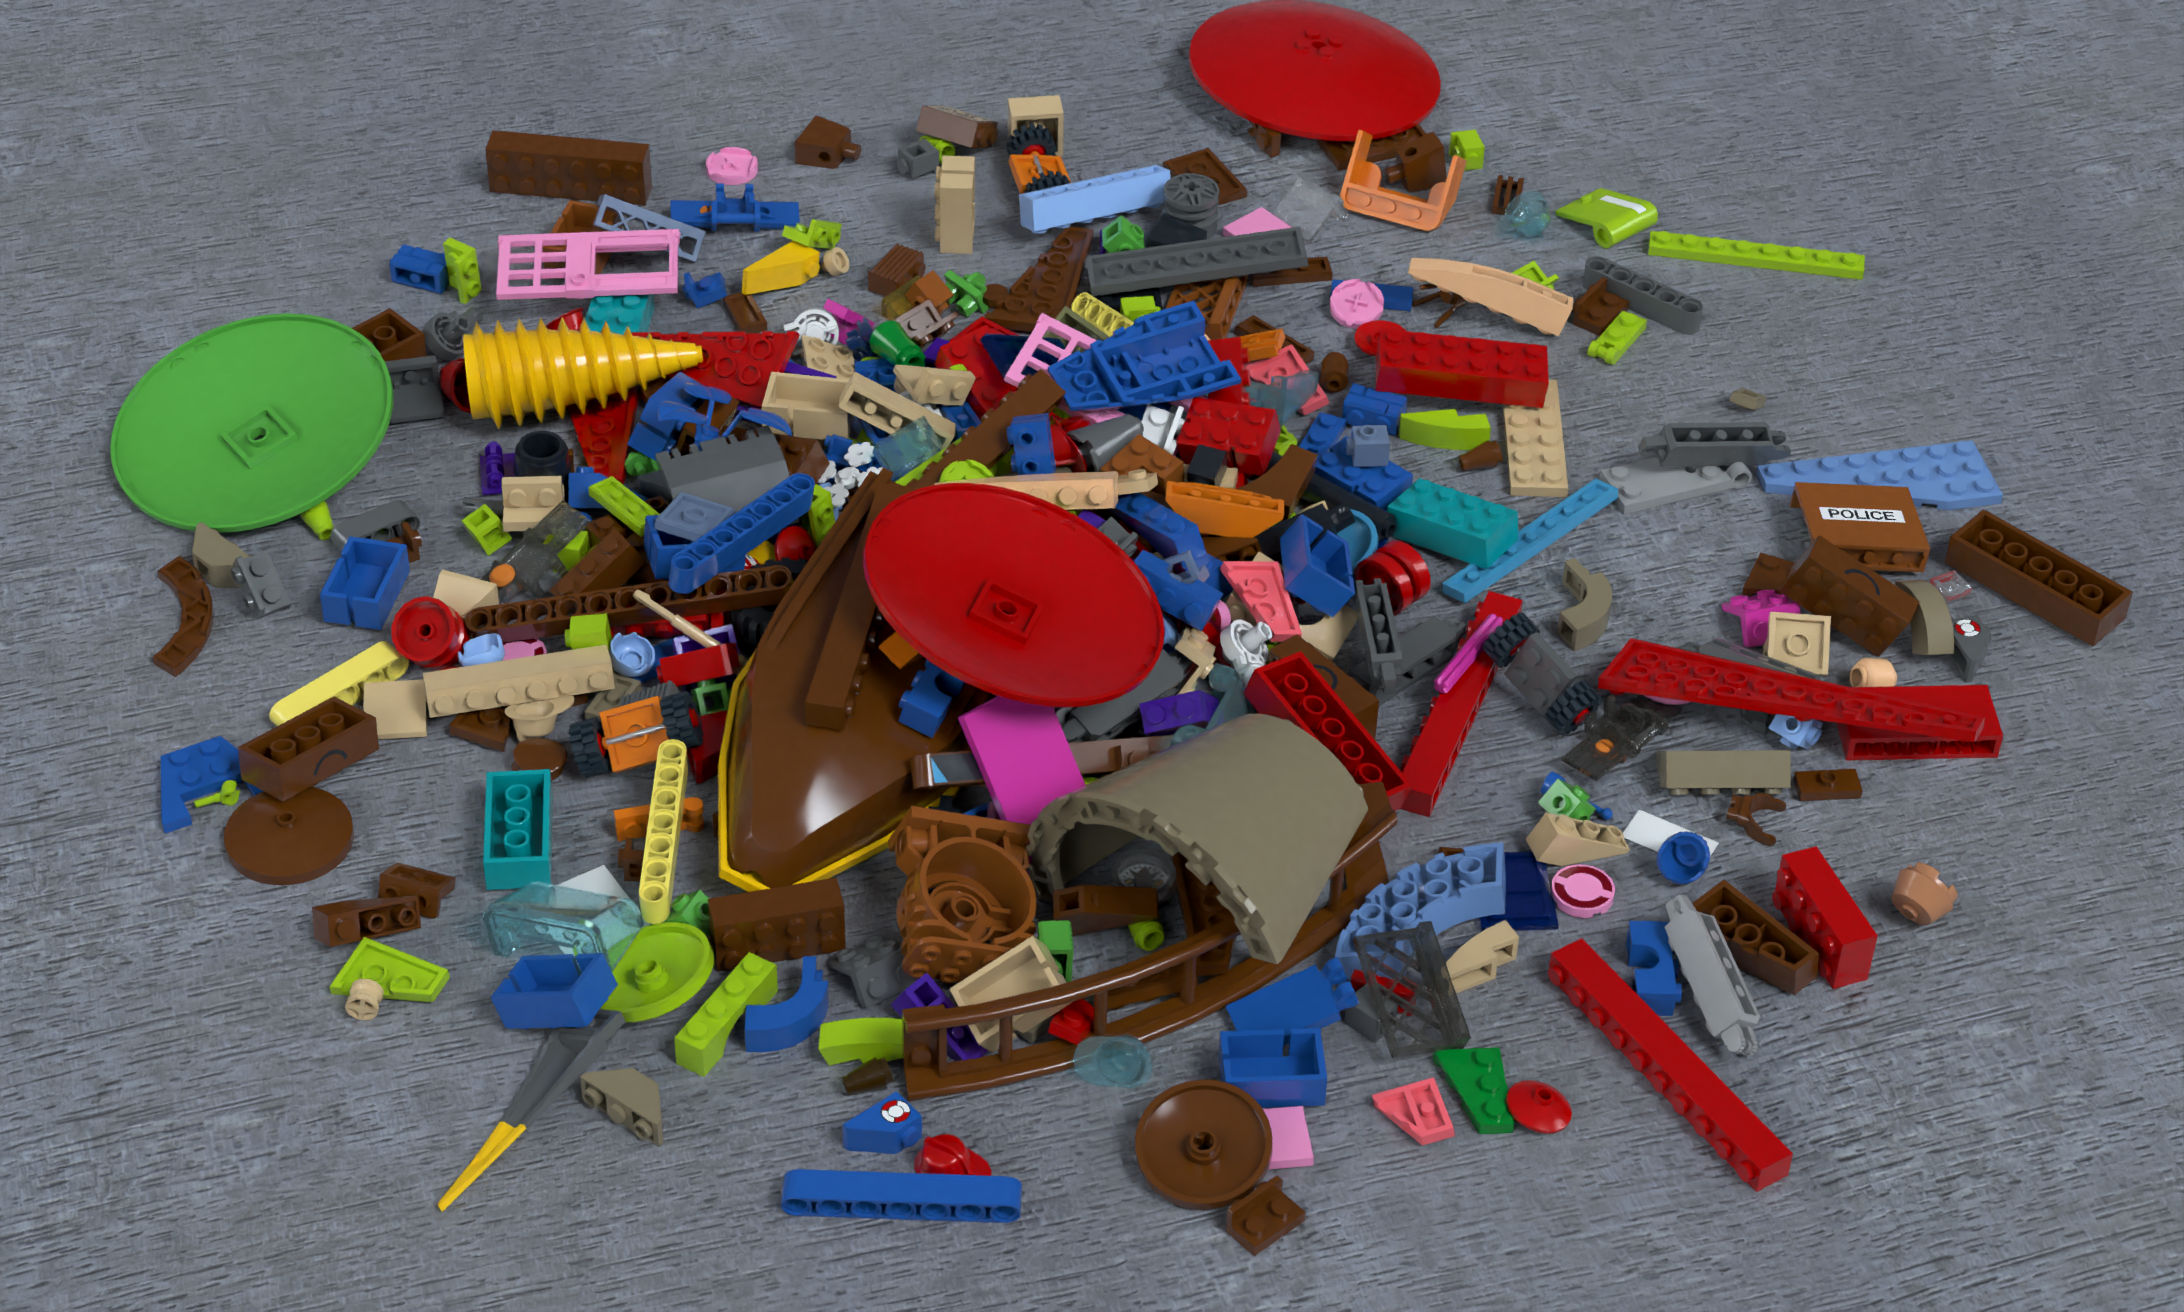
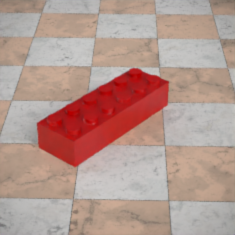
(1461, 368)
(1299, 693)

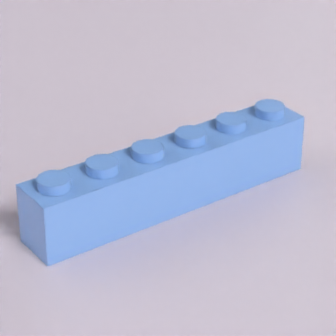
(1093, 198)

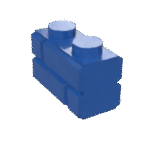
(419, 269)
(1373, 407)

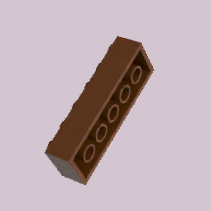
(568, 167)
(2038, 577)

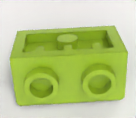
(818, 234)
(462, 269)

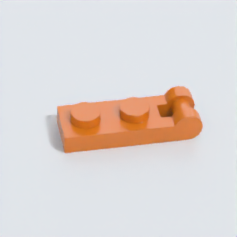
(634, 820)

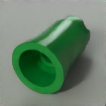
(895, 346)

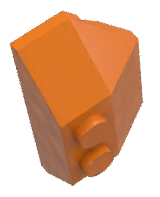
(1223, 509)

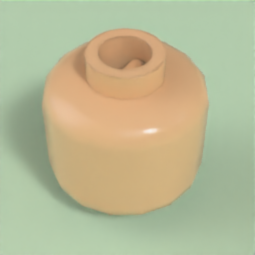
(1873, 673)

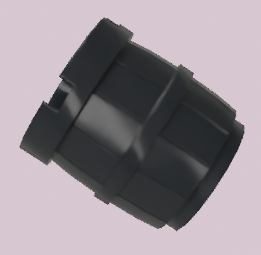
(543, 455)

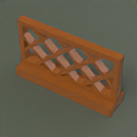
(1223, 303)

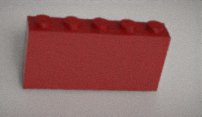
(1883, 744)

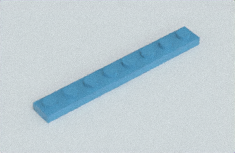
(1533, 539)

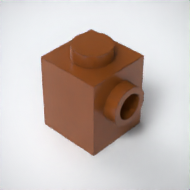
(930, 288)

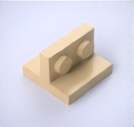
(529, 500)
(1799, 640)

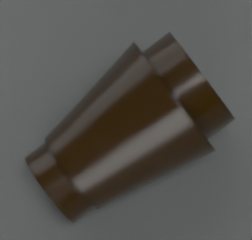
(868, 1077)

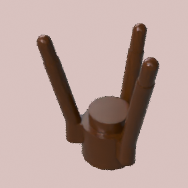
(1451, 298)

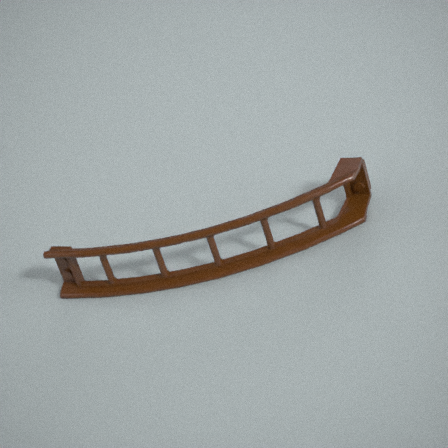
(926, 1027)

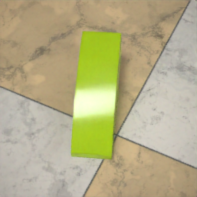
(1444, 429)
(861, 1040)

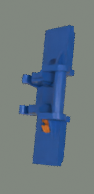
(735, 211)

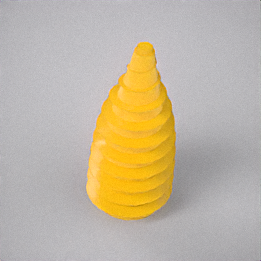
(562, 367)

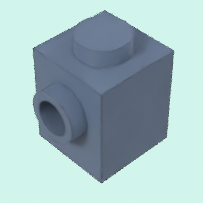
(1368, 445)

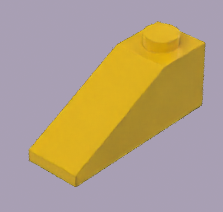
(781, 269)

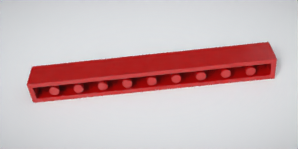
(1452, 716)
(1670, 1065)

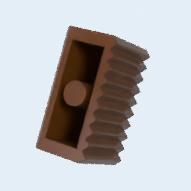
(895, 269)

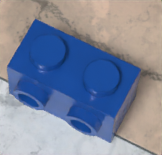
(1032, 445)

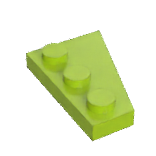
(397, 973)

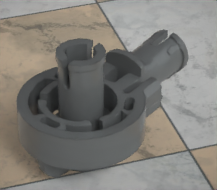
(446, 336)

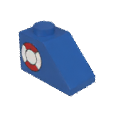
(884, 1127)

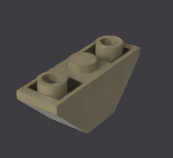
(215, 556)
(627, 1099)

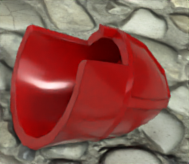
(454, 383)

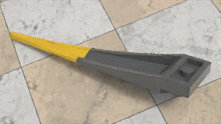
(561, 1062)

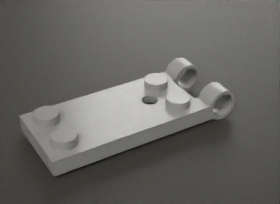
(1649, 485)

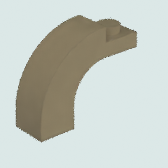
(1589, 619)
(1931, 621)

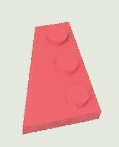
(1286, 364)
(1264, 595)

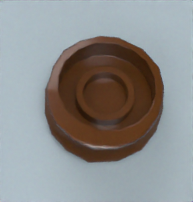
(540, 754)

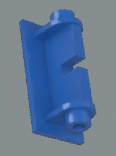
(838, 447)

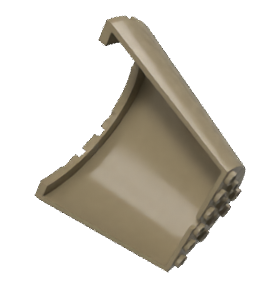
(1243, 802)

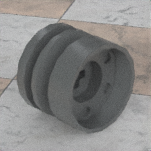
(1193, 200)

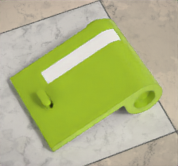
(1611, 215)

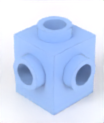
(1796, 732)

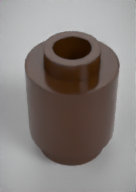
(1334, 372)

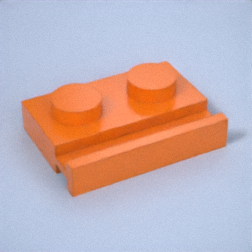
(1263, 344)

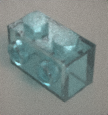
(907, 447)

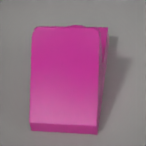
(845, 319)

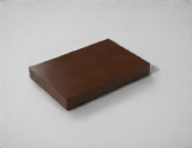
(1208, 164)

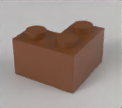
(1146, 455)

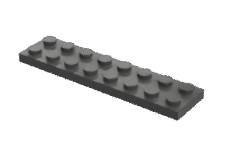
(1196, 261)

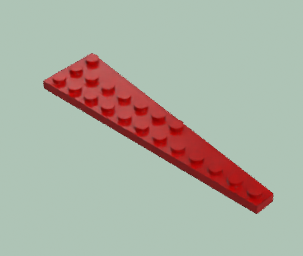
(1706, 679)

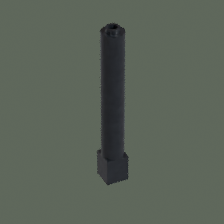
(1321, 489)

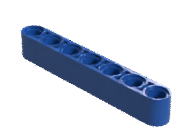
(741, 533)
(901, 1196)

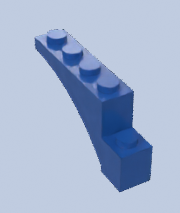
(1169, 535)

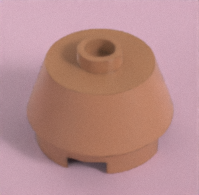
(1922, 895)

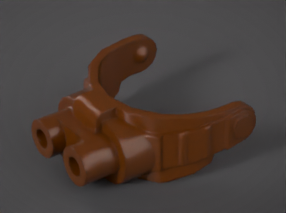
(1742, 808)

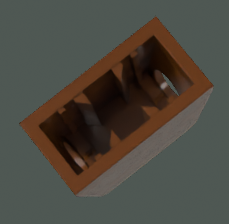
(825, 144)
(1419, 164)

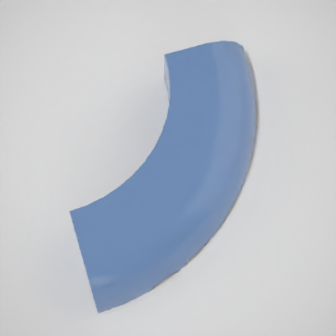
(1440, 892)

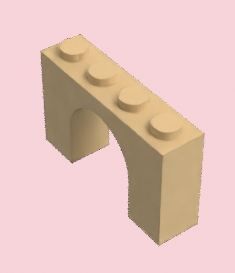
(1325, 635)

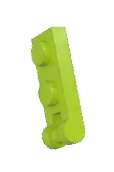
(1617, 337)

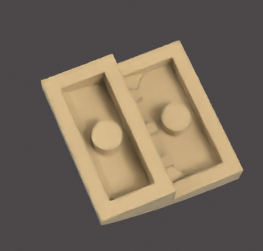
(398, 708)

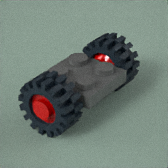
(1541, 674)

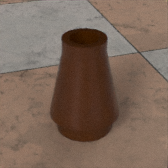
(1482, 456)

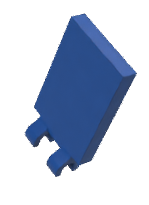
(1296, 1001)

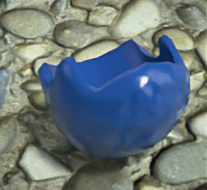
(1683, 857)

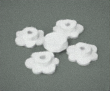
(850, 476)

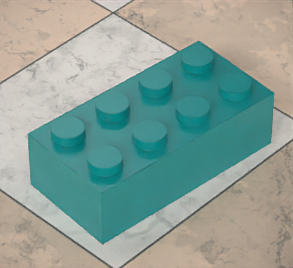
(621, 312)
(1454, 523)
(518, 828)

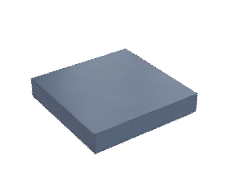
(691, 516)

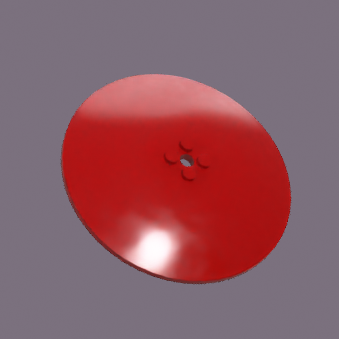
(1314, 70)
(1076, 603)

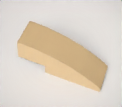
(1479, 957)

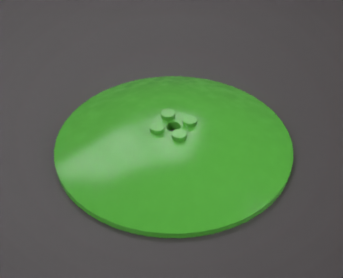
(193, 418)

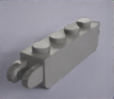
(1712, 976)

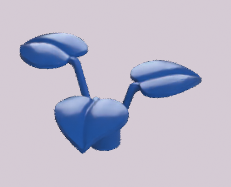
(676, 411)

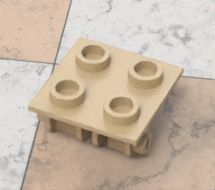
(827, 357)

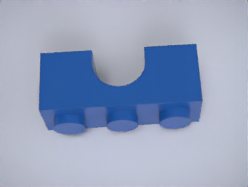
(1187, 602)
(926, 705)
(1649, 948)

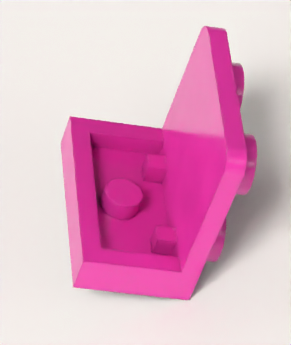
(1755, 613)

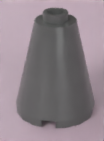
(1105, 439)

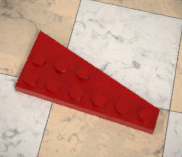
(736, 360)
(606, 432)

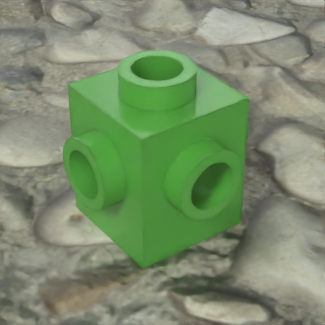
(1122, 236)
(717, 692)
(1567, 800)
(691, 910)

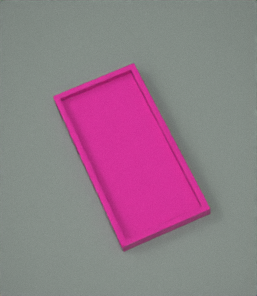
(1020, 756)

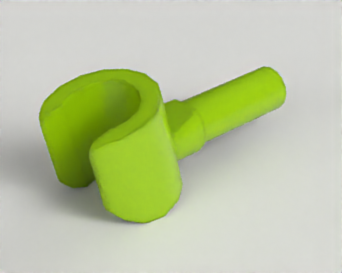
(228, 795)

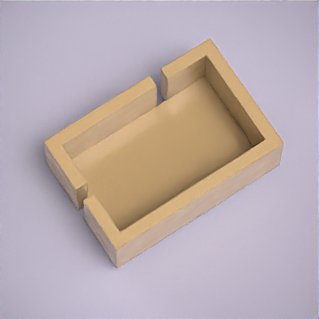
(955, 204)
(808, 405)
(1016, 972)

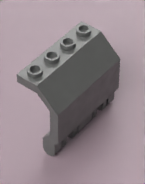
(726, 472)

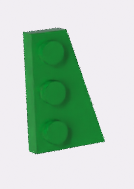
(1480, 1084)

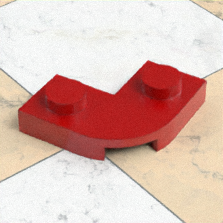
(1073, 1021)

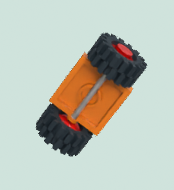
(1035, 160)
(634, 733)

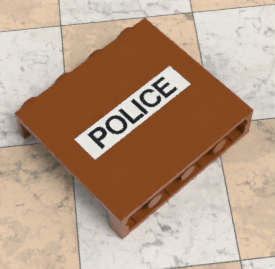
(1866, 522)

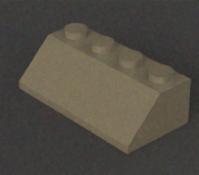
(1724, 769)

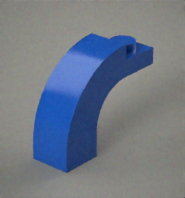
(792, 1021)

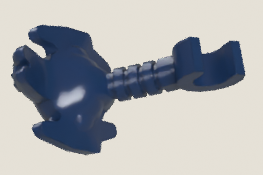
(860, 340)

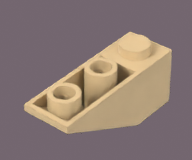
(1572, 841)

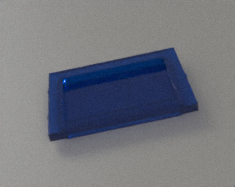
(1528, 895)

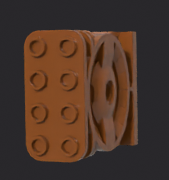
(978, 896)

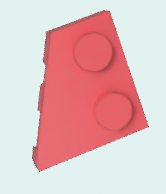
(1417, 1111)

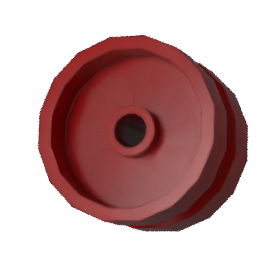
(1400, 569)
(429, 633)

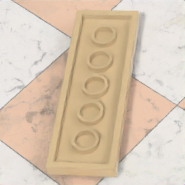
(1536, 448)

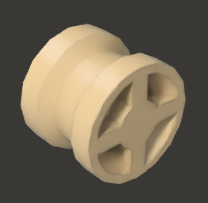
(364, 999)

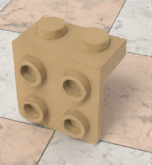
(935, 384)
(1195, 646)

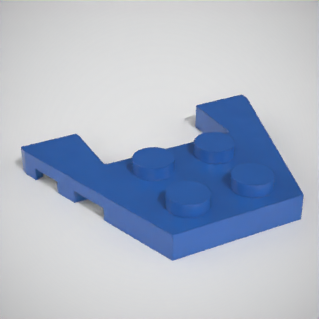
(193, 774)

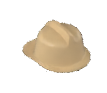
(537, 717)

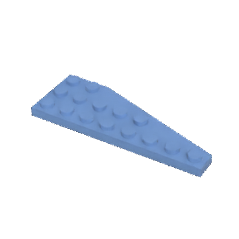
(1935, 474)

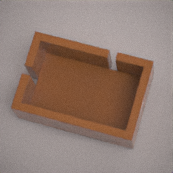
(580, 218)

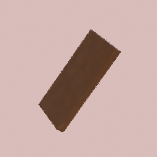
(1380, 149)

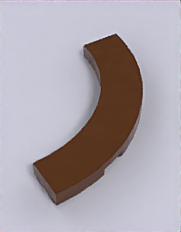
(195, 617)

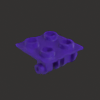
(495, 466)

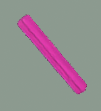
(1466, 654)

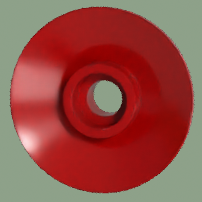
(1368, 333)
(794, 544)
(1538, 1106)

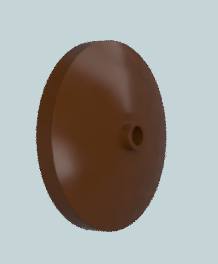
(289, 839)
(1203, 1144)

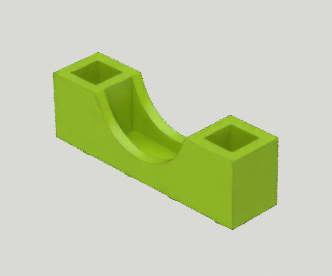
(704, 1036)

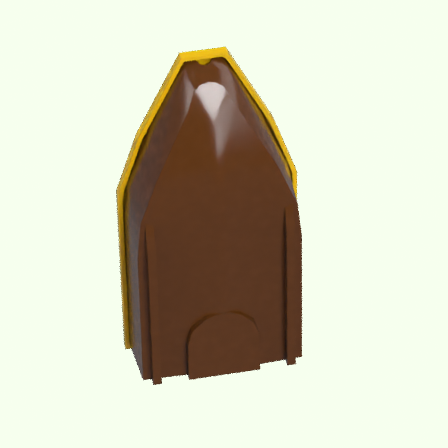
(814, 797)

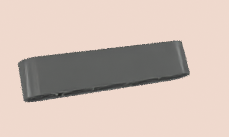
(1646, 295)

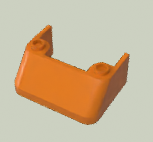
(1365, 196)

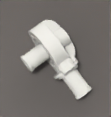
(814, 328)
(1239, 640)

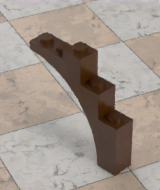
(1283, 481)

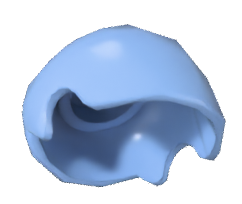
(482, 650)
(631, 655)

